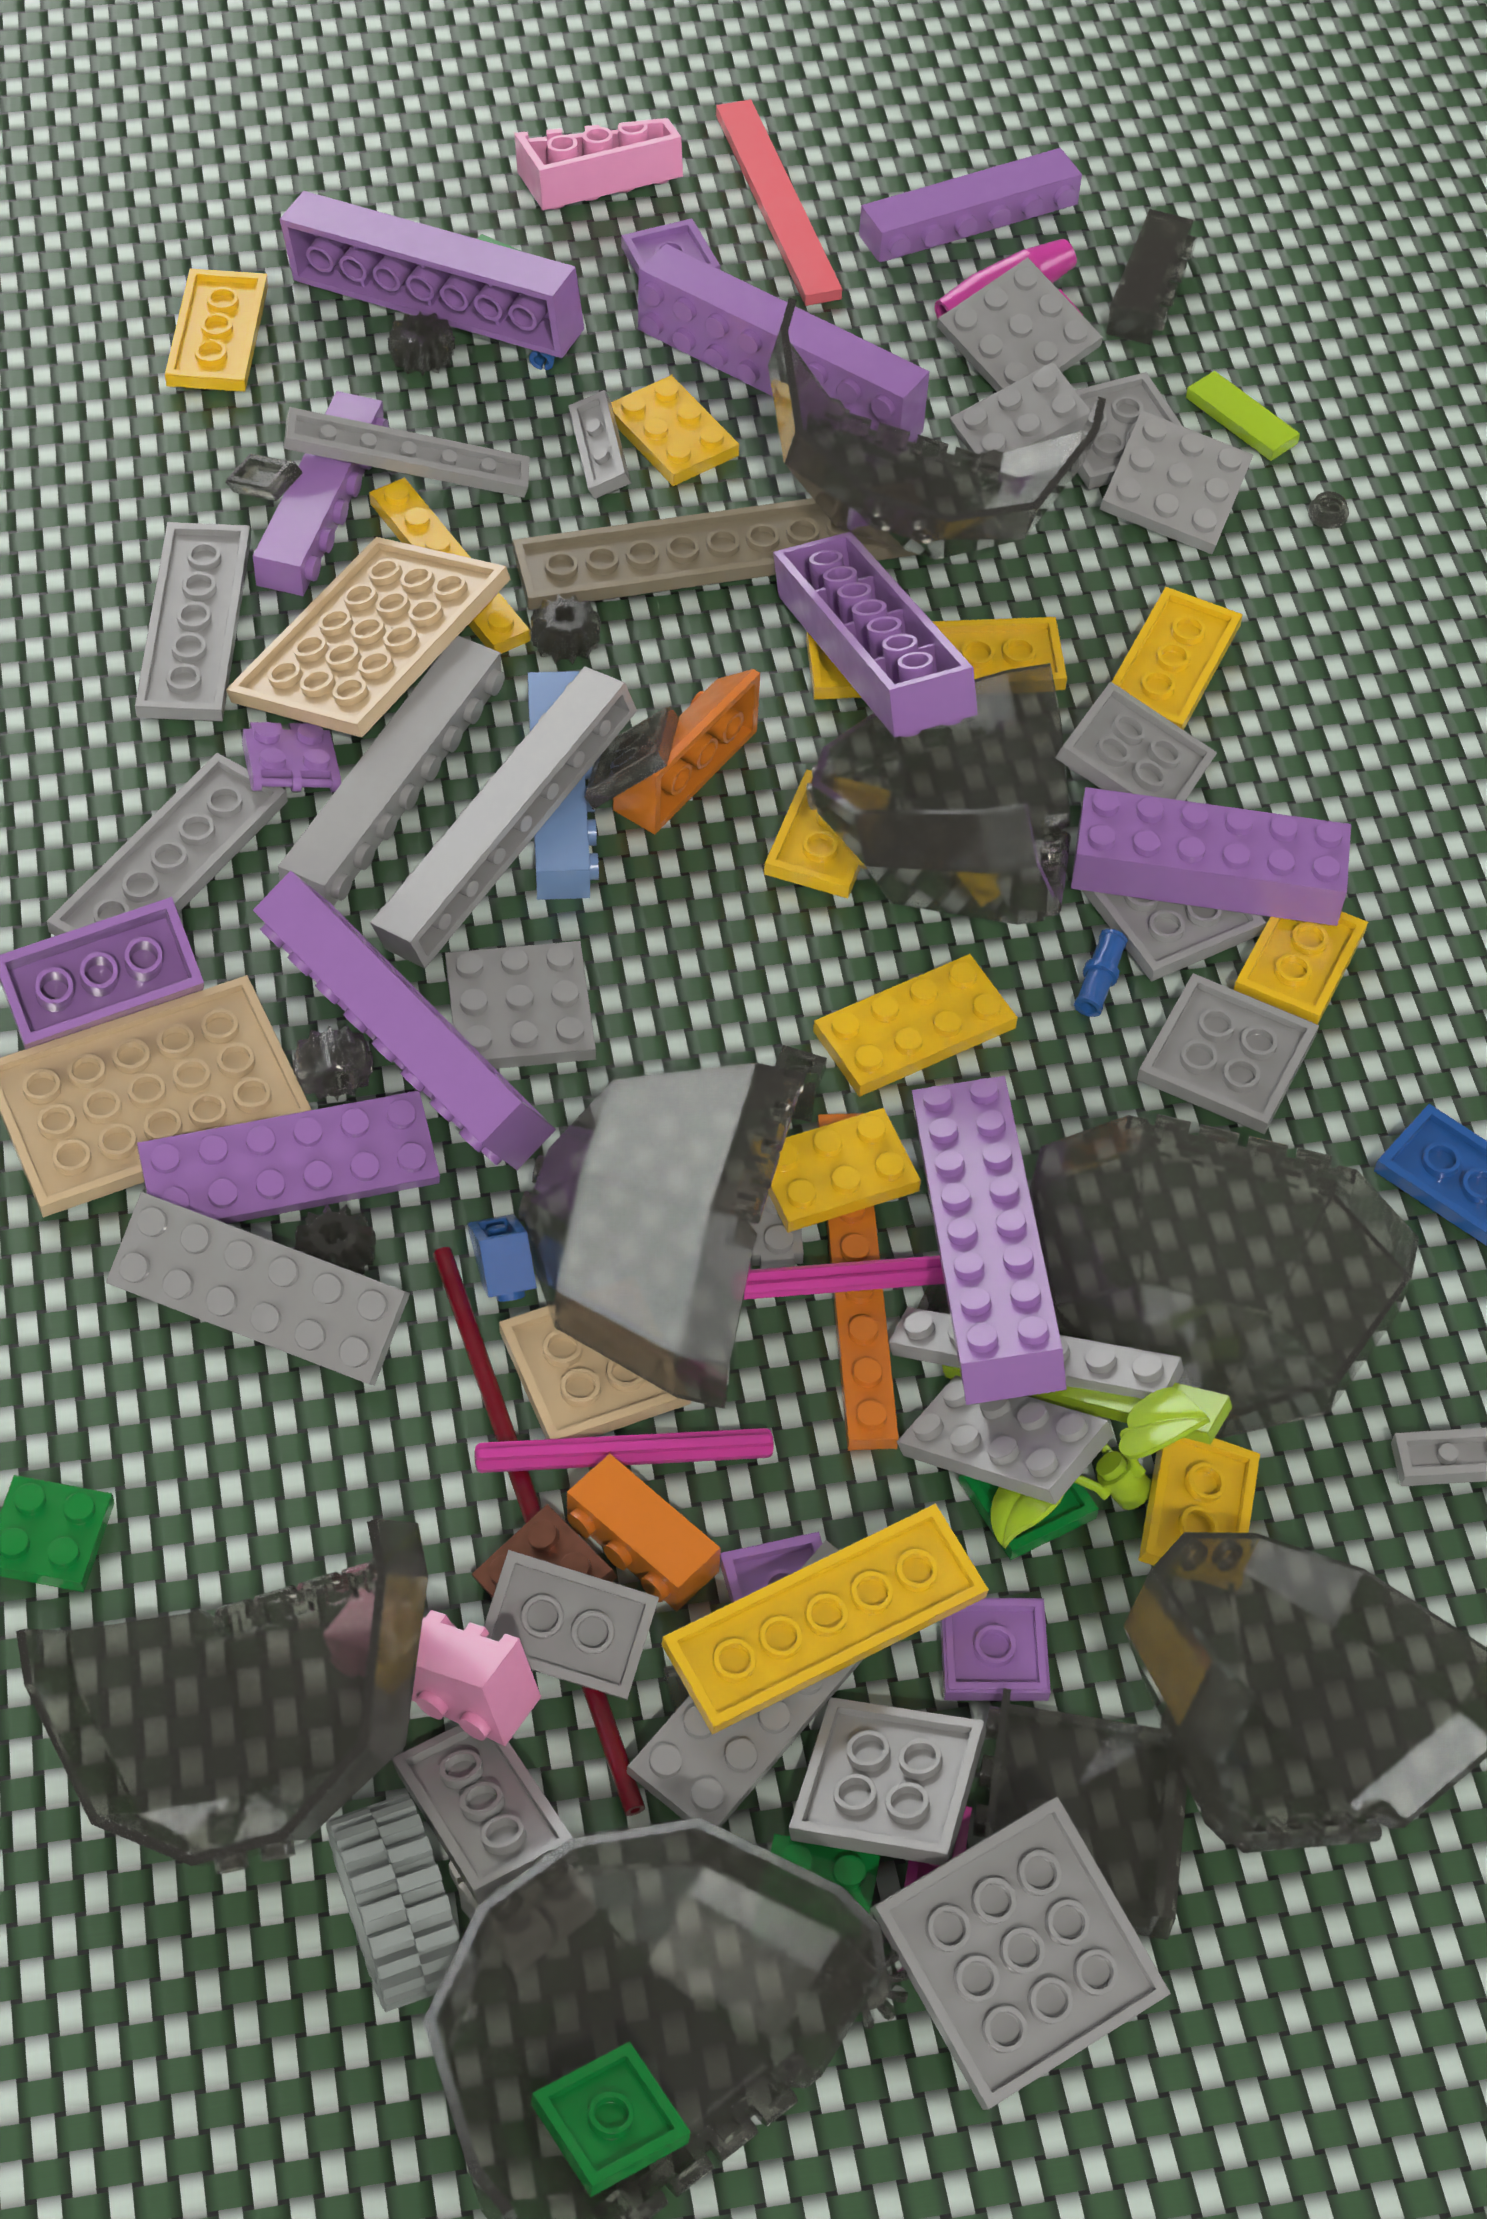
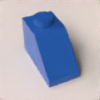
(502, 1257)

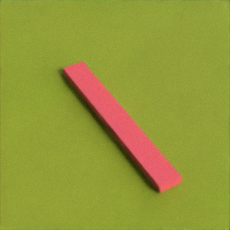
(779, 203)

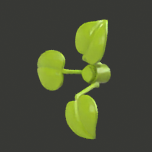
(1152, 1425)

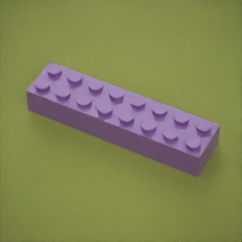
(433, 271)
(736, 329)
(876, 635)
(402, 1023)
(988, 1242)

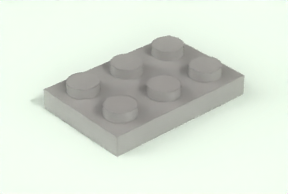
(1023, 413)
(572, 1623)

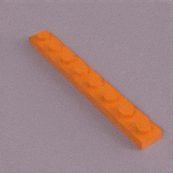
(862, 1333)

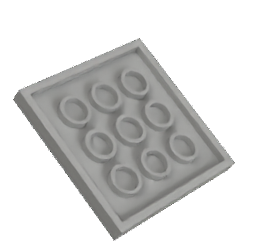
(1020, 1952)

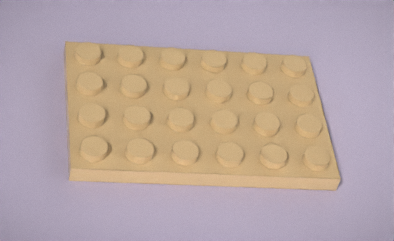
(368, 636)
(144, 1077)

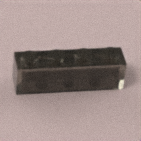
(1151, 277)

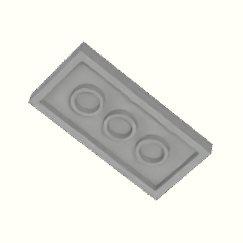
(1007, 1441)
(480, 1807)

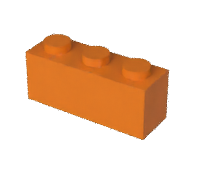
(642, 1532)

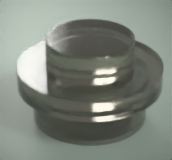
(1328, 510)

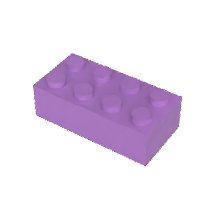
(99, 973)

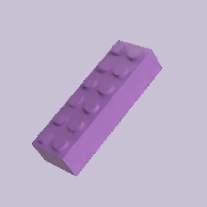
(1212, 856)

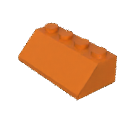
(704, 740)

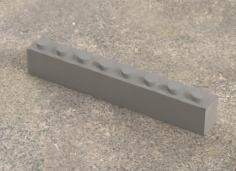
(395, 769)
(504, 817)

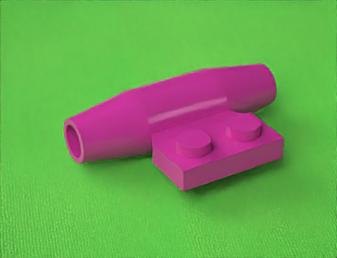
(1051, 259)

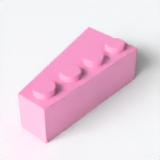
(598, 161)
(473, 1679)

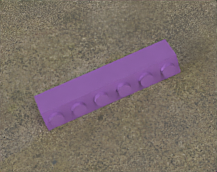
(969, 205)
(313, 508)

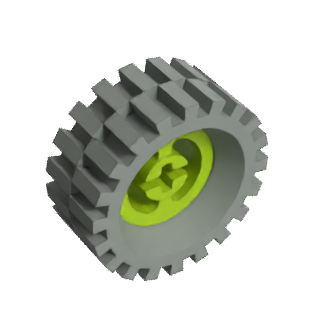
(394, 1899)

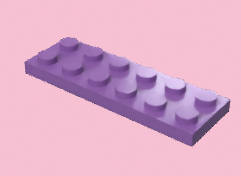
(294, 1160)

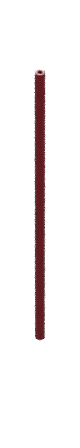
(530, 1506)

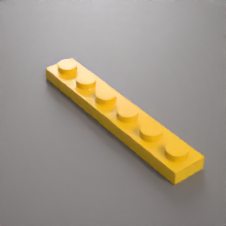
(417, 525)

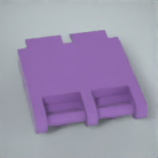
(290, 757)

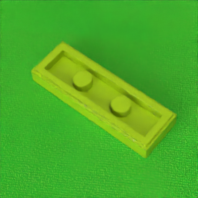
(1242, 415)

